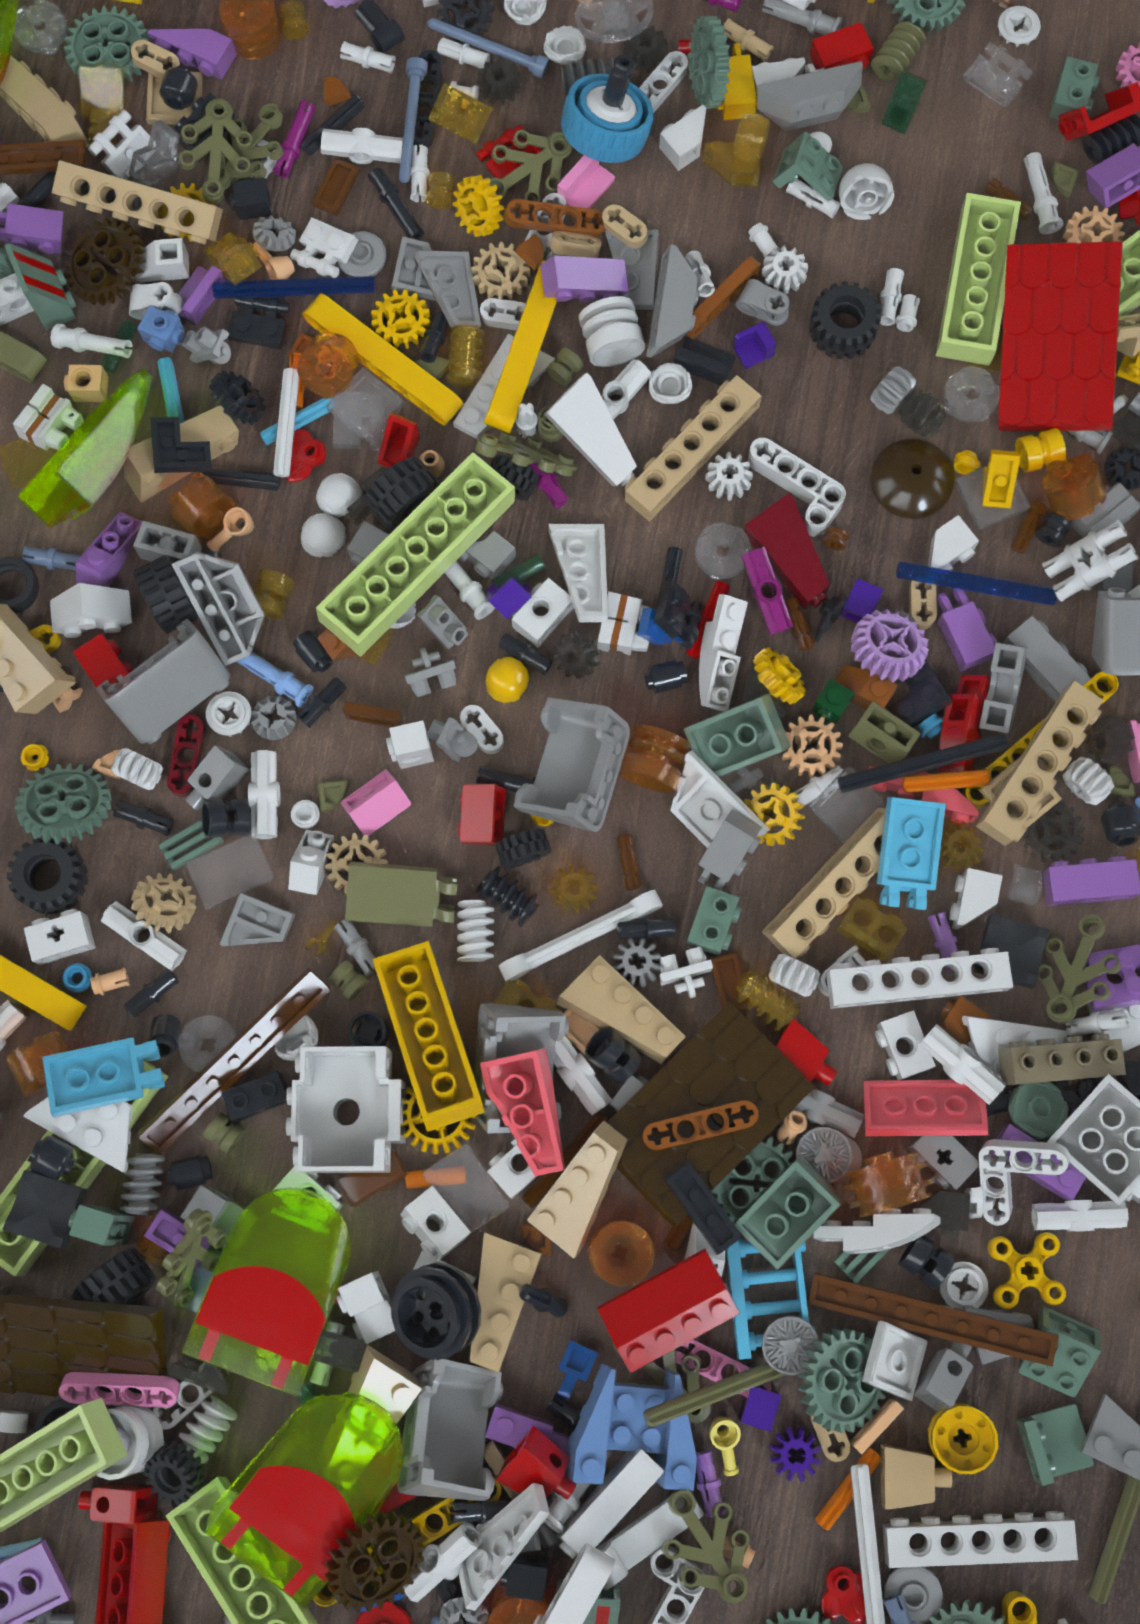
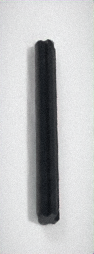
(922, 763)

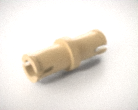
(747, 40)

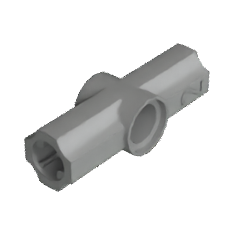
(825, 1111)

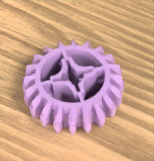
(889, 645)

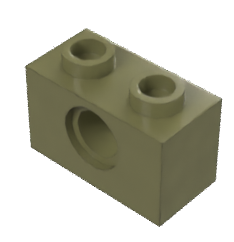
(884, 734)

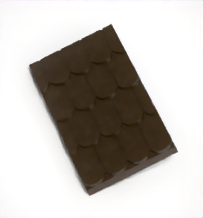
(715, 1068)
(59, 1336)

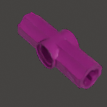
(759, 573)

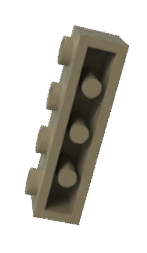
(1061, 1061)

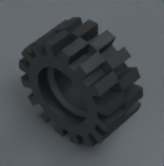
(518, 476)
(523, 848)
(165, 1481)

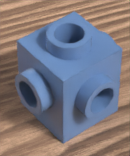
(161, 329)

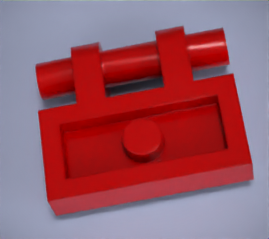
(501, 170)

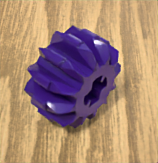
(793, 1465)

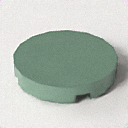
(1038, 1109)

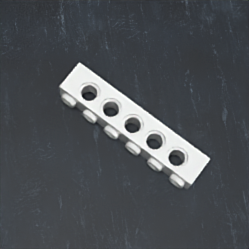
(994, 963)
(1058, 1546)

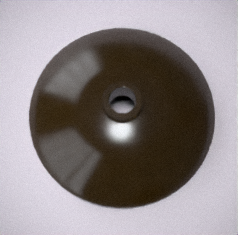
(907, 493)

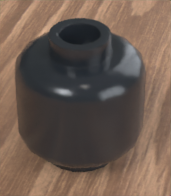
(178, 88)
(1121, 824)
(51, 1158)

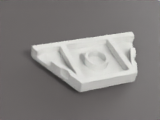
(706, 801)
(991, 1035)
(98, 1131)

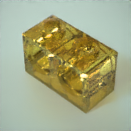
(460, 113)
(868, 935)

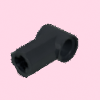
(383, 32)

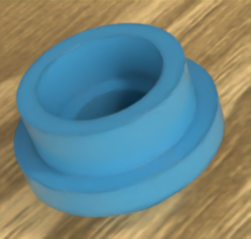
(931, 726)
(69, 974)

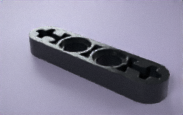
(428, 99)

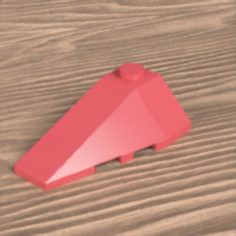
(526, 1100)

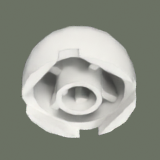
(865, 191)

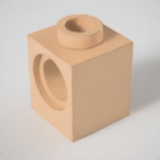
(93, 392)

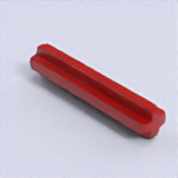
(708, 613)

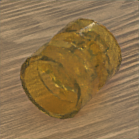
(278, 587)

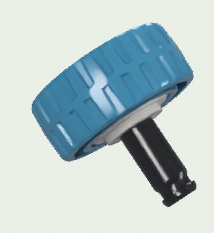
(607, 114)

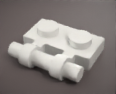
(119, 157)
(326, 240)

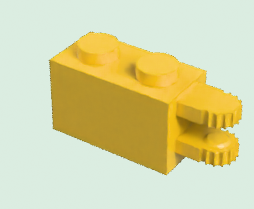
(741, 88)

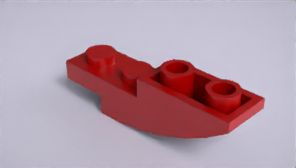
(963, 717)

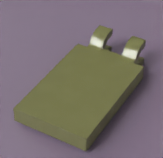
(397, 894)

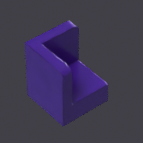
(754, 345)
(508, 597)
(861, 601)
(760, 1408)

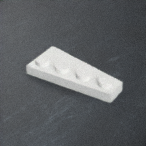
(474, 411)
(583, 565)
(501, 1543)

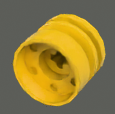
(978, 1448)

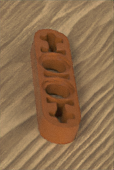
(555, 215)
(724, 295)
(699, 1119)

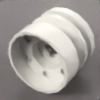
(611, 331)

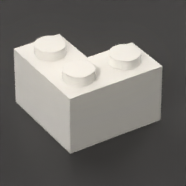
(89, 608)
(369, 1304)

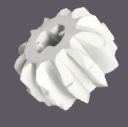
(786, 260)
(718, 477)
(137, 769)
(1088, 780)
(794, 975)

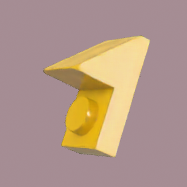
(1000, 478)

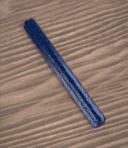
(294, 287)
(976, 583)

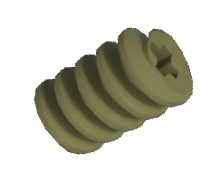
(897, 50)

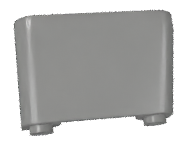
(1117, 633)
(166, 685)
(577, 764)
(510, 1031)
(448, 1431)

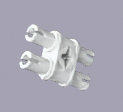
(1101, 564)

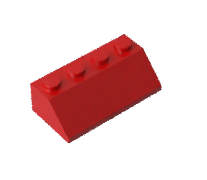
(668, 1310)
(133, 1572)

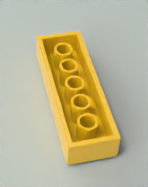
(428, 1036)

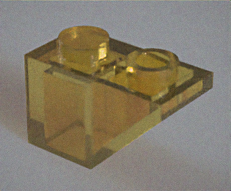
(733, 170)

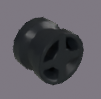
(1053, 530)

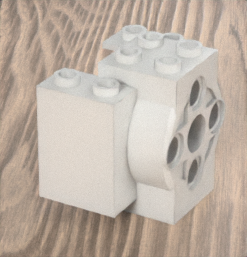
(327, 1081)

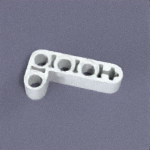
(793, 480)
(643, 1538)
(579, 1588)
(675, 1590)

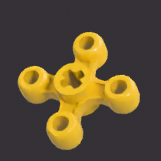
(1033, 1259)

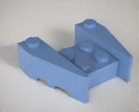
(616, 1422)

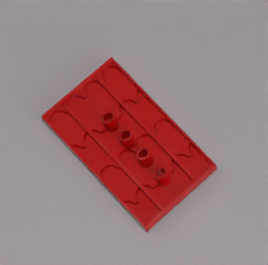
(1060, 336)

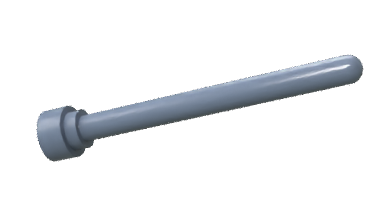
(537, 64)
(416, 70)

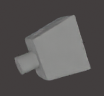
(216, 777)
(938, 1386)

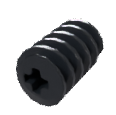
(1112, 139)
(508, 896)

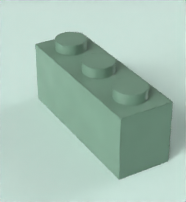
(100, 1225)

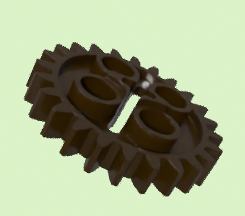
(119, 248)
(353, 1571)

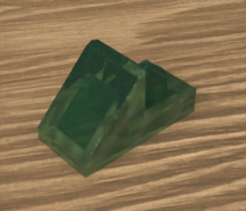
(904, 102)

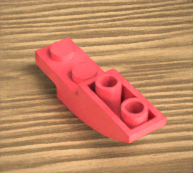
(957, 805)

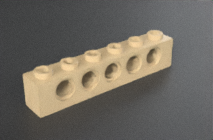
(71, 177)
(733, 393)
(1073, 700)
(782, 928)

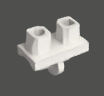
(697, 966)

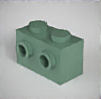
(1074, 87)
(713, 921)

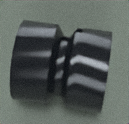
(216, 816)
(368, 1030)
(612, 1054)
(918, 1254)

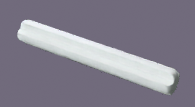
(286, 422)

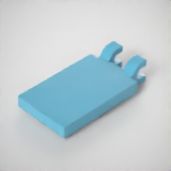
(910, 851)
(100, 1075)

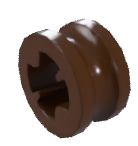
(835, 538)

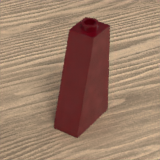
(790, 551)

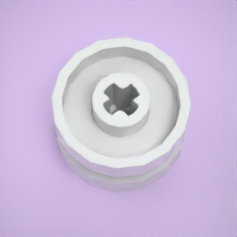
(141, 1437)

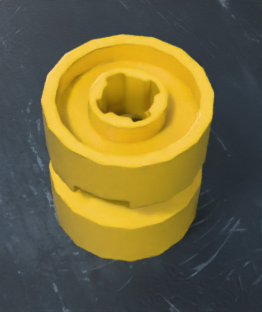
(1040, 450)

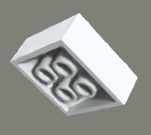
(1105, 1139)

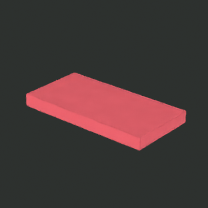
(923, 1109)

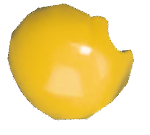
(506, 680)

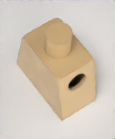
(909, 1477)

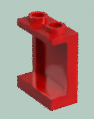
(1121, 104)

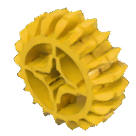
(444, 1139)

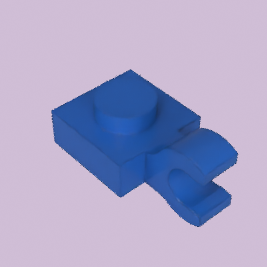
(651, 631)
(577, 1365)

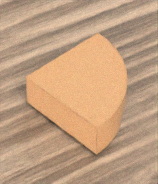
(104, 764)

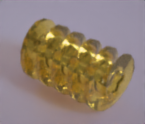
(465, 356)
(767, 999)

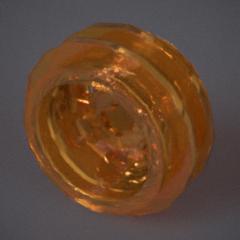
(887, 1183)

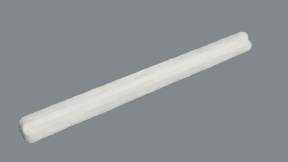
(867, 1544)

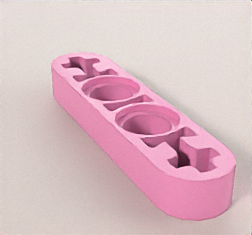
(717, 1362)
(163, 1389)

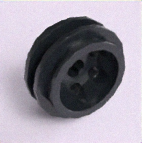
(449, 1306)

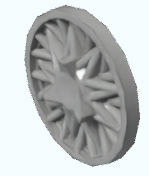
(367, 257)
(826, 1152)
(786, 1344)
(919, 1591)

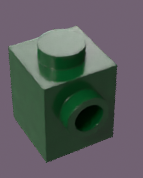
(832, 701)

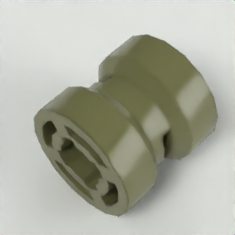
(564, 367)
(546, 428)
(348, 980)
(224, 1133)

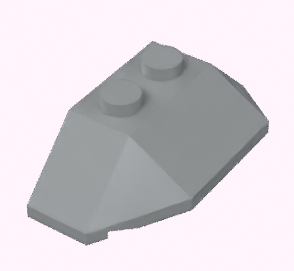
(809, 97)
(673, 302)
(222, 603)

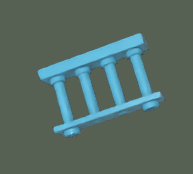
(741, 1279)

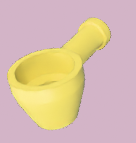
(725, 1441)

